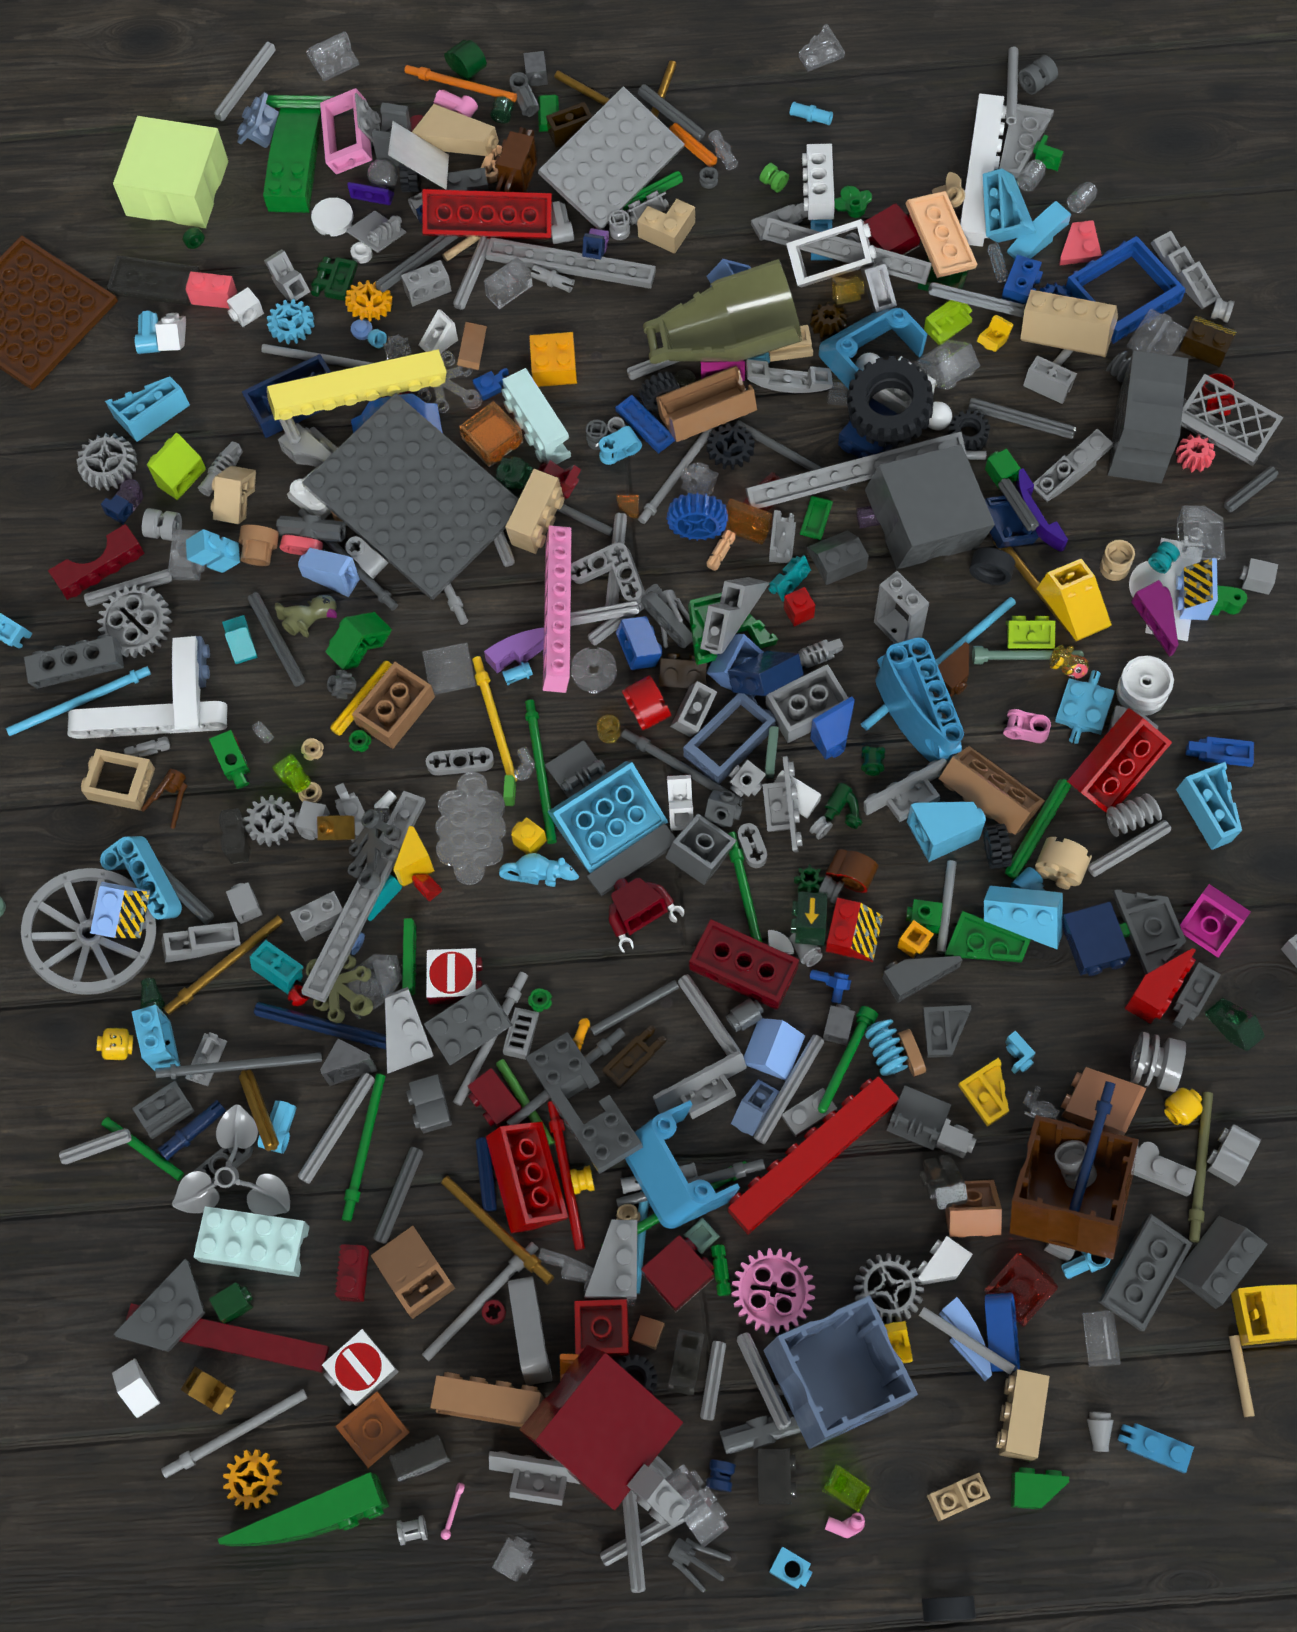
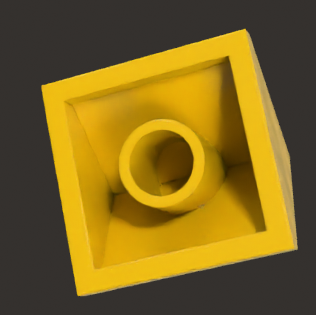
(412, 858)

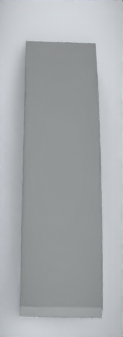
(1185, 270)

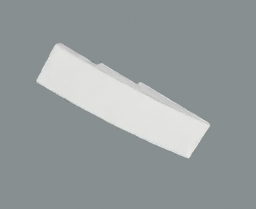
(185, 683)

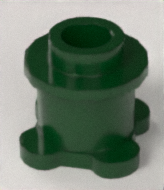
(873, 760)

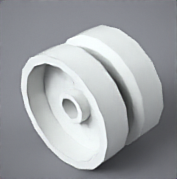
(1145, 684)

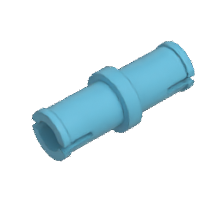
(811, 113)

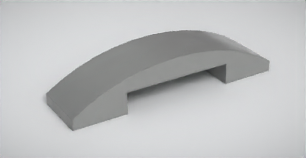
(788, 380)

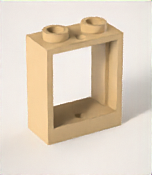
(138, 787)

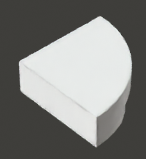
(780, 941)

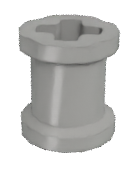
(405, 1533)

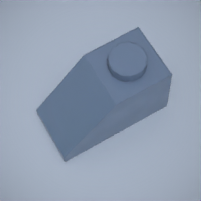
(754, 1107)

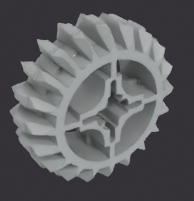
(99, 457)
(900, 1284)

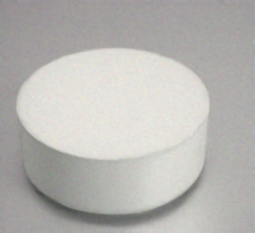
(361, 252)

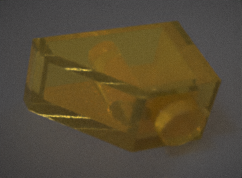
(847, 289)

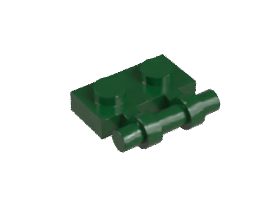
(340, 278)

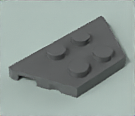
(1151, 927)
(166, 1312)

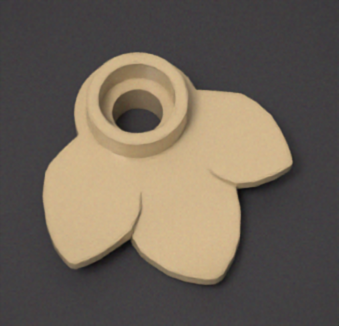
(953, 189)

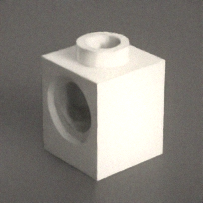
(244, 307)

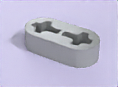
(747, 847)

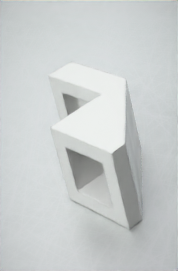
(680, 801)

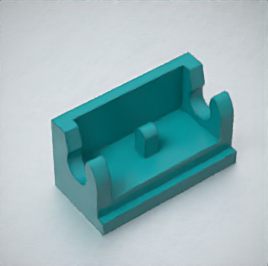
(276, 966)

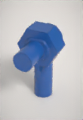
(838, 982)

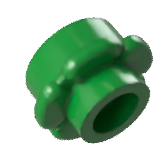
(355, 737)
(540, 1006)

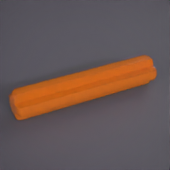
(694, 145)

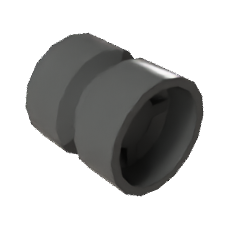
(1038, 74)

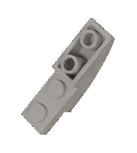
(1072, 467)

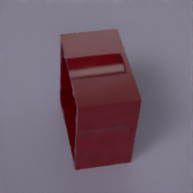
(601, 1425)

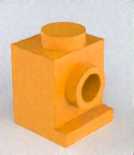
(915, 939)

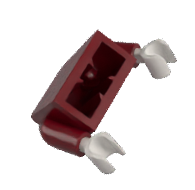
(637, 905)

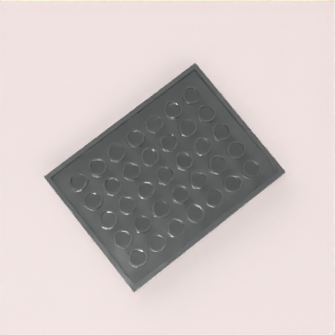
(413, 496)

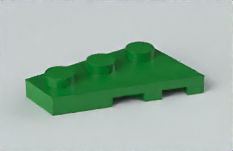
(985, 941)

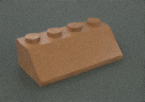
(991, 789)

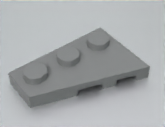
(404, 1032)
(617, 1264)

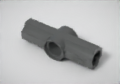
(312, 527)
(756, 1434)

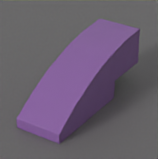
(516, 647)

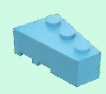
(148, 408)
(1211, 805)

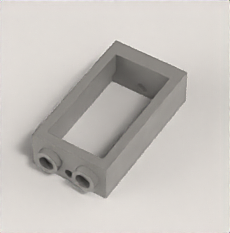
(912, 602)

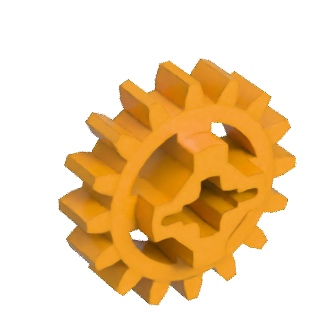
(368, 301)
(251, 1490)

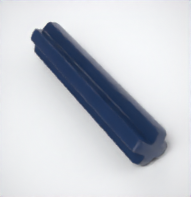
(486, 1175)

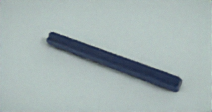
(320, 1025)

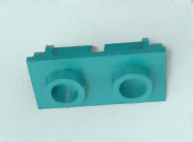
(795, 572)

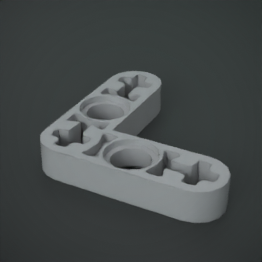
(611, 562)

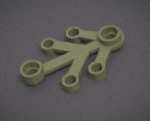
(357, 1001)

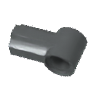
(525, 96)

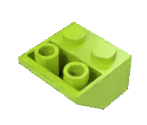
(176, 466)

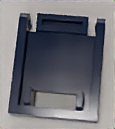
(1007, 524)

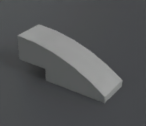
(200, 941)

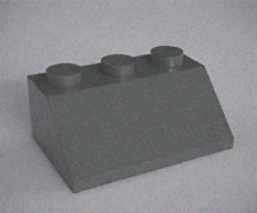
(1220, 1261)

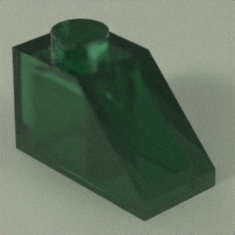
(1236, 1024)

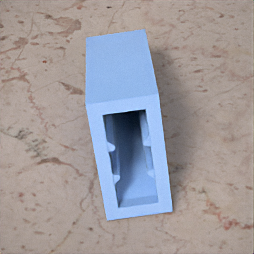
(329, 570)

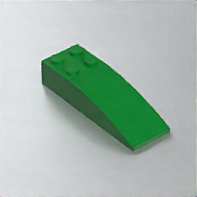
(292, 160)
(318, 1515)

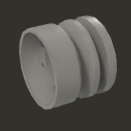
(1156, 1061)

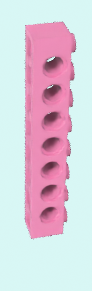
(557, 609)

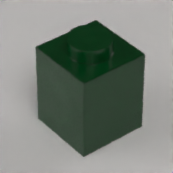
(232, 1302)

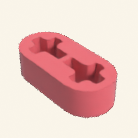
(299, 545)

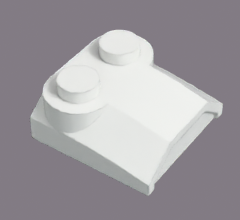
(304, 499)

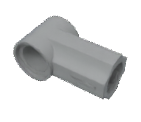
(560, 226)

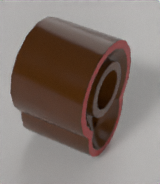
(853, 869)

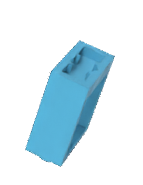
(152, 1032)

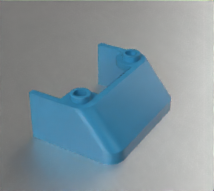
(842, 346)
(662, 1179)

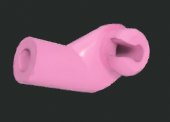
(848, 1527)

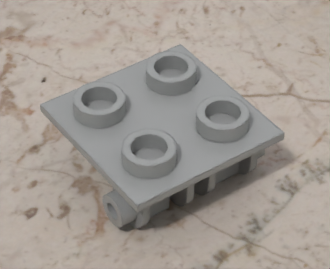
(367, 118)
(377, 230)

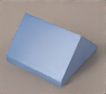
(774, 1048)

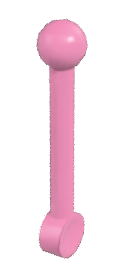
(445, 1533)

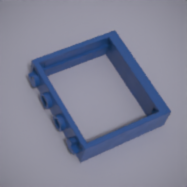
(1150, 263)

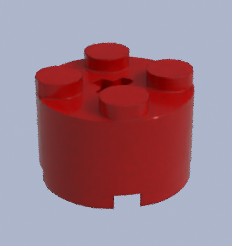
(646, 702)

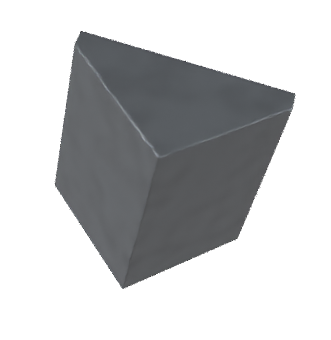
(346, 1063)

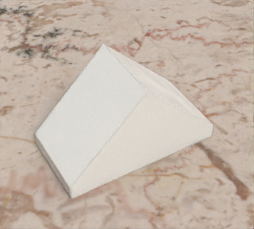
(439, 334)
(135, 1388)

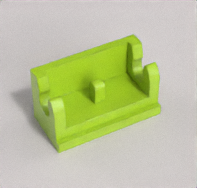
(947, 321)

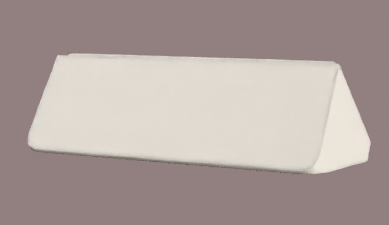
(807, 797)

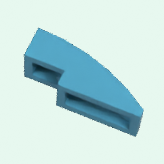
(1047, 226)

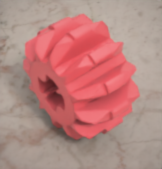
(1195, 453)

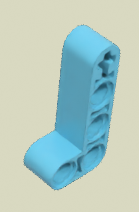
(145, 872)

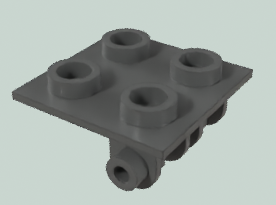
(576, 769)
(918, 1117)

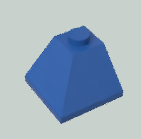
(832, 728)

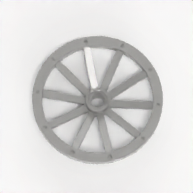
(76, 986)

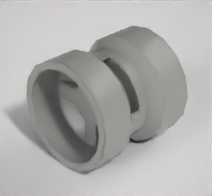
(619, 224)

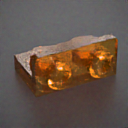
(748, 521)

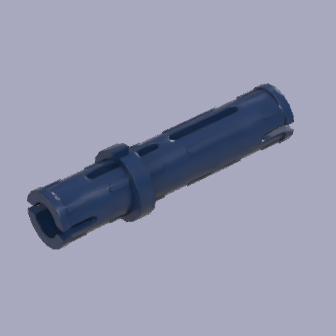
(191, 1130)

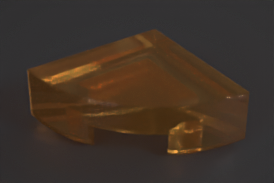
(629, 504)

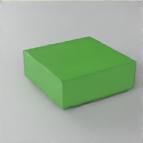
(509, 790)

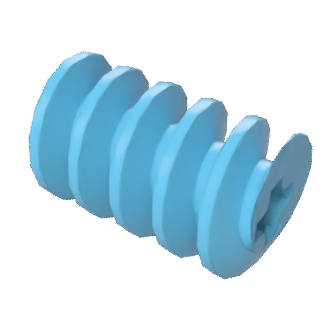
(885, 1047)

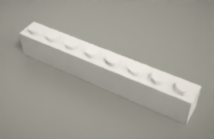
(982, 160)

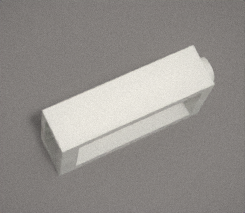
(797, 261)

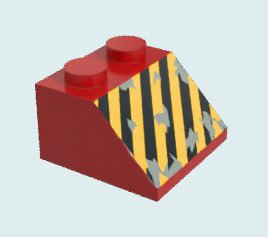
(854, 930)

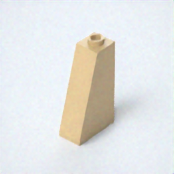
(456, 132)

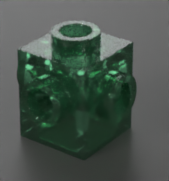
(513, 473)

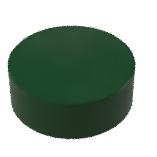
(193, 238)

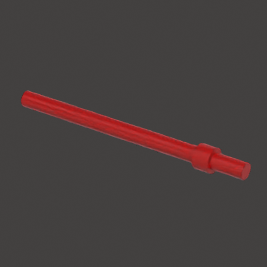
(557, 1127)

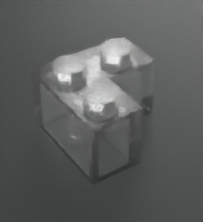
(702, 1516)

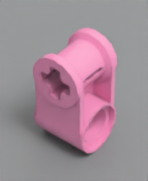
(1025, 726)

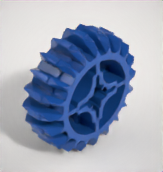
(697, 516)

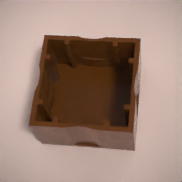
(1044, 1199)

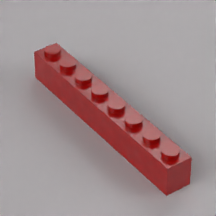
(812, 1155)

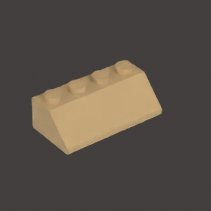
(1068, 323)

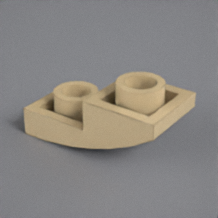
(958, 1497)

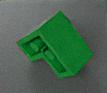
(356, 637)

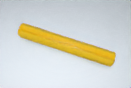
(346, 716)

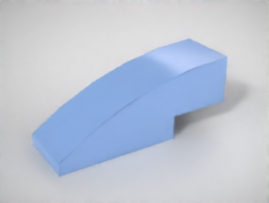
(958, 1316)

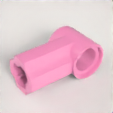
(464, 105)

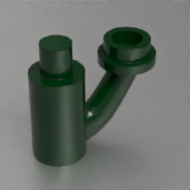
(838, 800)

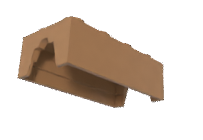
(706, 404)
(484, 1401)

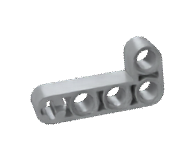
(529, 1331)

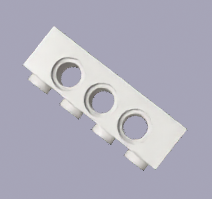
(819, 180)

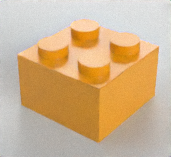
(553, 359)

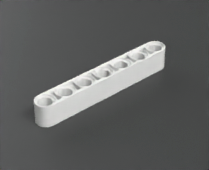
(141, 720)

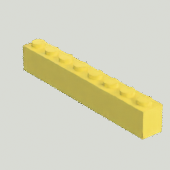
(356, 385)

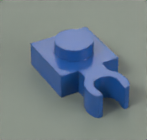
(490, 385)

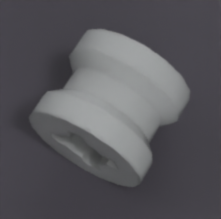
(1222, 309)

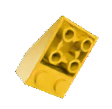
(1075, 599)
(1266, 1313)

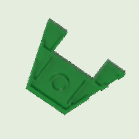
(698, 612)

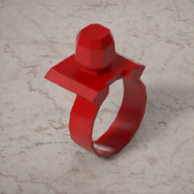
(1226, 400)

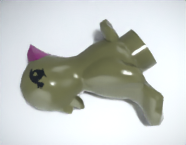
(301, 617)

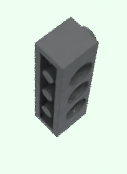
(38, 663)

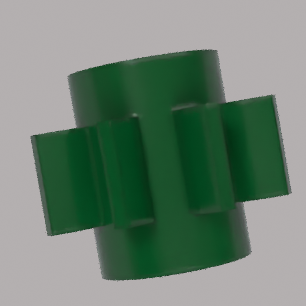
(808, 873)

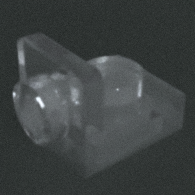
(1040, 1108)

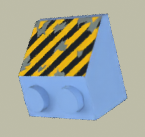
(1197, 590)
(119, 911)

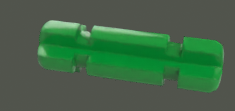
(721, 1270)

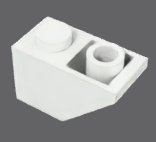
(171, 332)
(945, 1264)

